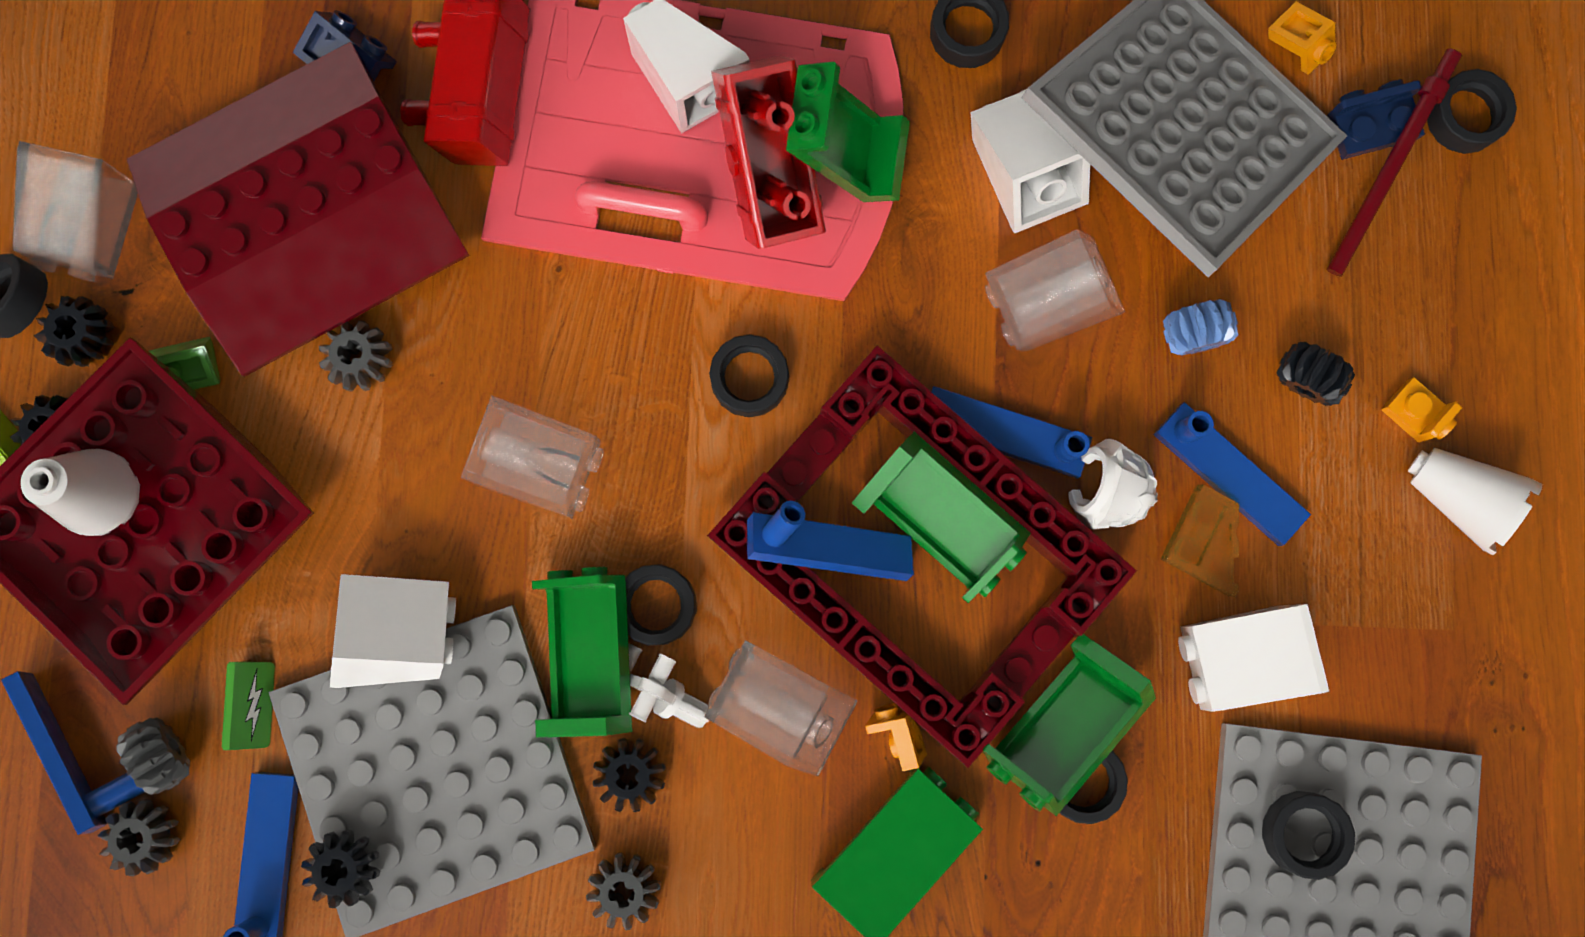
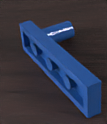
(1021, 435)
(1231, 473)
(824, 546)
(82, 805)
(266, 856)

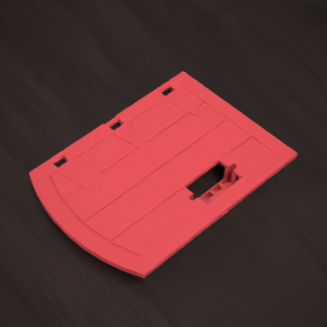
(596, 119)

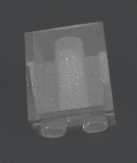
(70, 211)
(1053, 291)
(532, 458)
(780, 709)

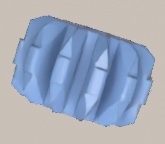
(1200, 327)

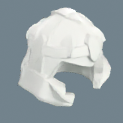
(1124, 491)

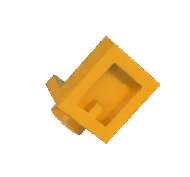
(1305, 35)
(1421, 412)
(905, 734)

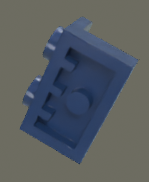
(332, 30)
(1374, 118)

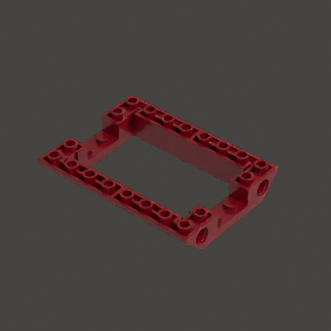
(1090, 566)

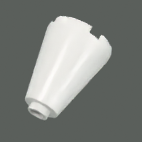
(83, 490)
(1474, 495)

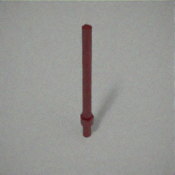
(1432, 92)

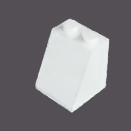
(678, 59)
(1028, 163)
(390, 630)
(1253, 658)

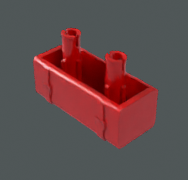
(472, 80)
(772, 187)

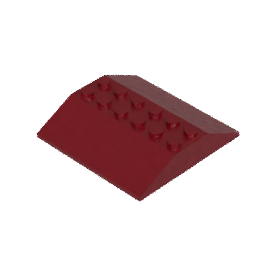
(294, 210)
(198, 535)

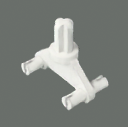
(664, 695)

